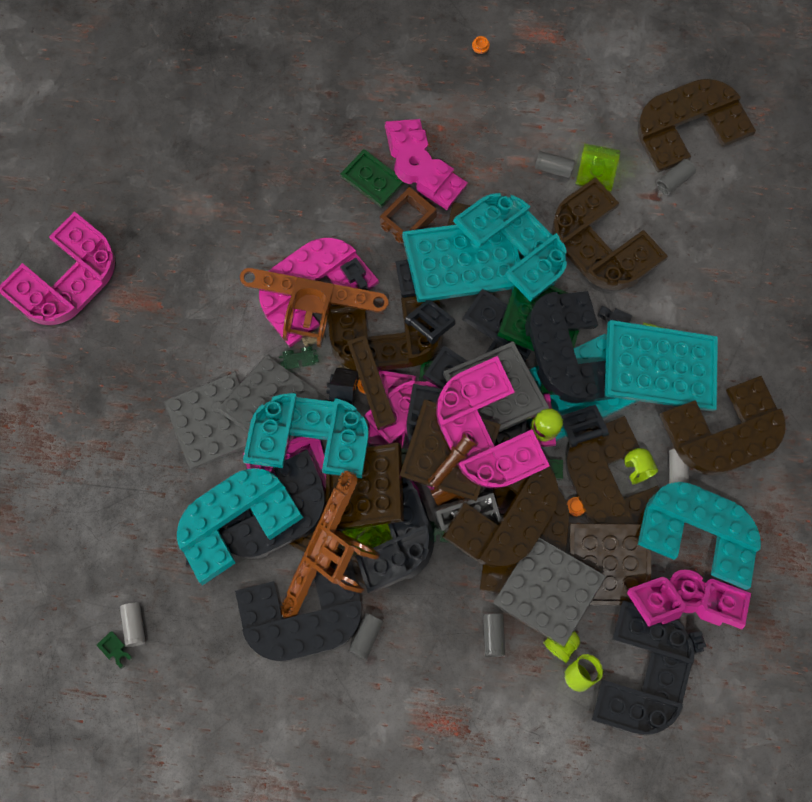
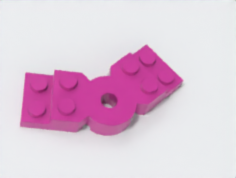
(433, 177)
(686, 592)

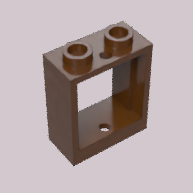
(418, 203)

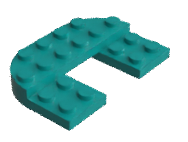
(542, 252)
(310, 418)
(246, 489)
(686, 503)

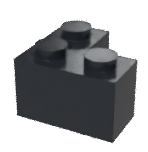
(343, 385)

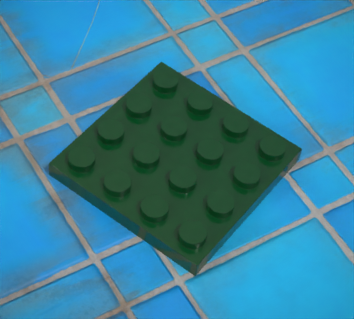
(515, 315)

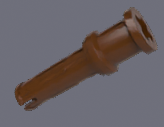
(458, 453)

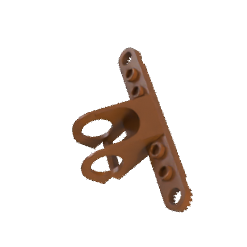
(311, 297)
(323, 547)

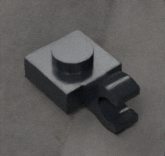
(354, 273)
(617, 315)

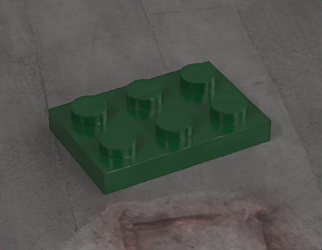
(372, 178)

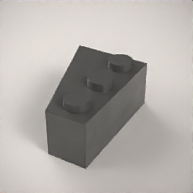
(485, 505)

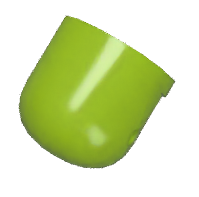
(548, 423)
(643, 463)
(563, 652)
(578, 677)

